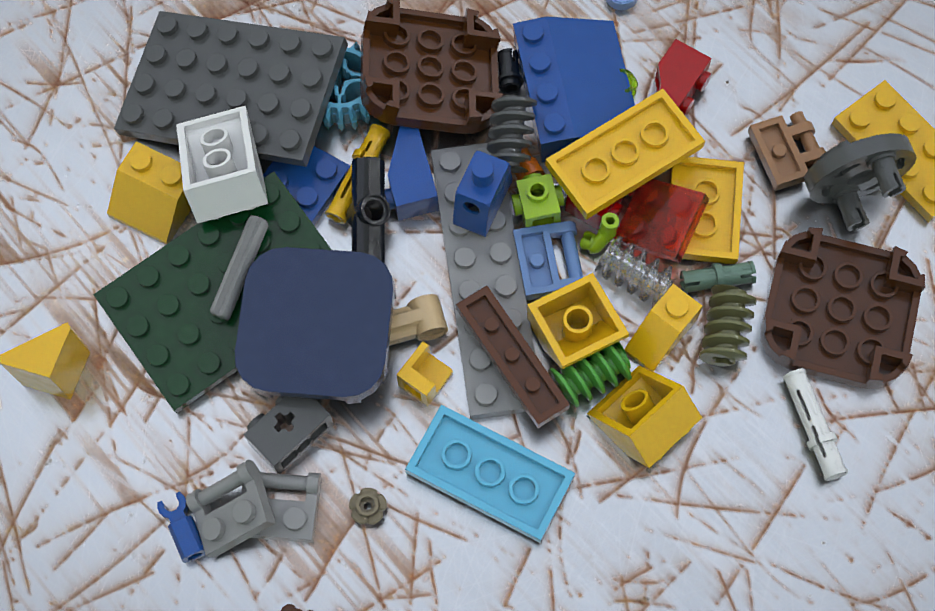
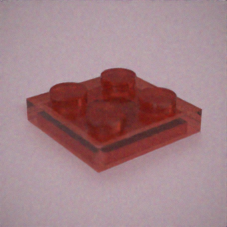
(662, 219)

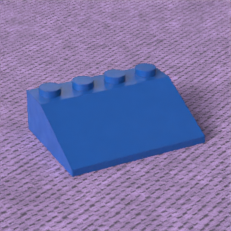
(572, 75)

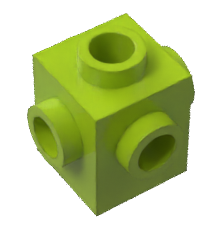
(538, 200)

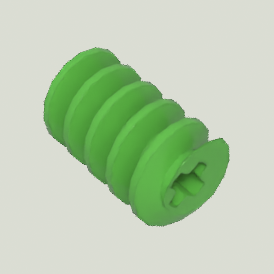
(592, 373)

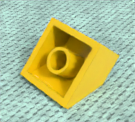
(149, 194)
(575, 321)
(646, 415)

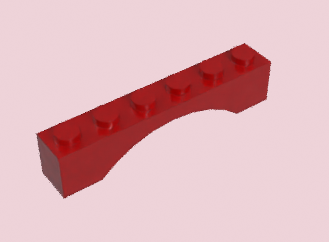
(680, 75)

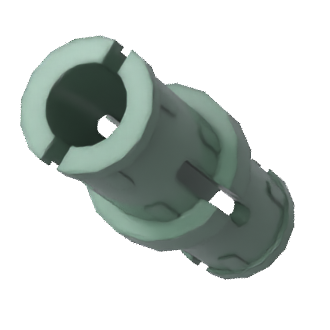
(717, 274)

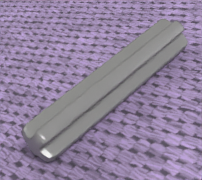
(238, 267)

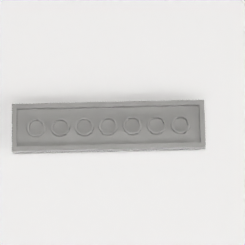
(478, 263)

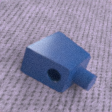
(485, 186)

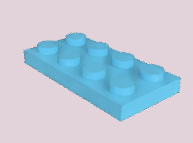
(490, 473)

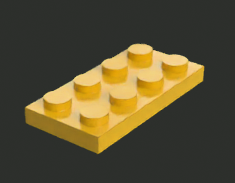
(888, 112)
(624, 153)

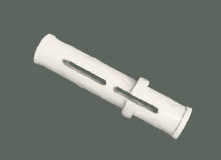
(815, 425)

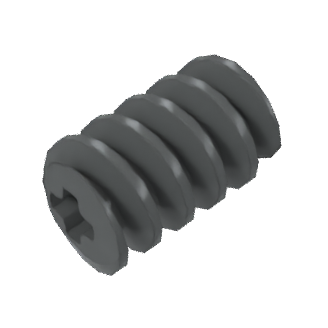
(509, 130)

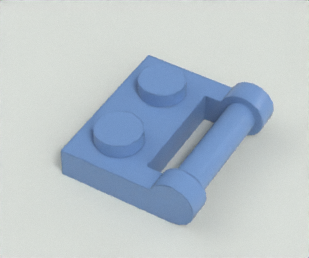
(538, 259)

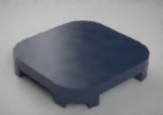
(315, 324)

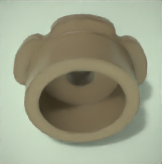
(370, 516)

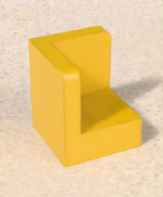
(423, 375)

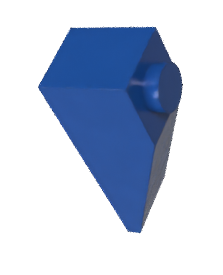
(410, 177)

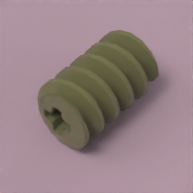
(726, 325)

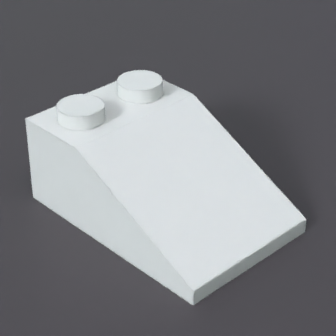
(220, 165)

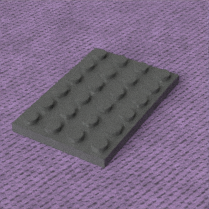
(218, 65)

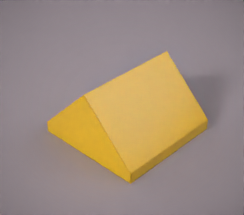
(49, 361)

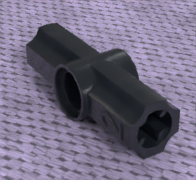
(368, 191)

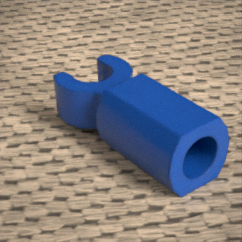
(183, 530)

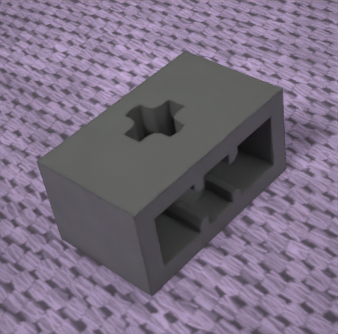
(278, 445)

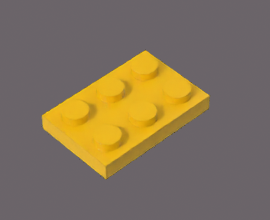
(719, 227)

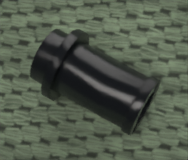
(509, 76)

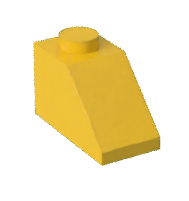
(663, 328)

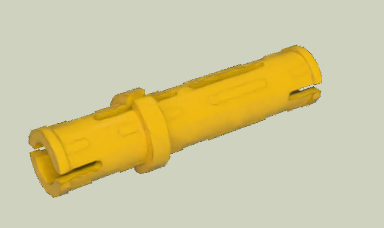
(371, 147)

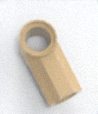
(419, 319)

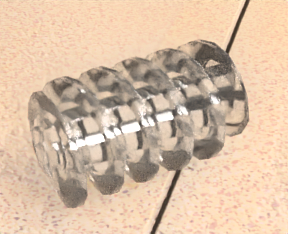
(635, 271)

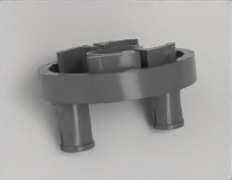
(858, 170)

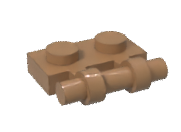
(779, 151)

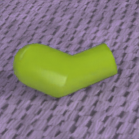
(606, 232)

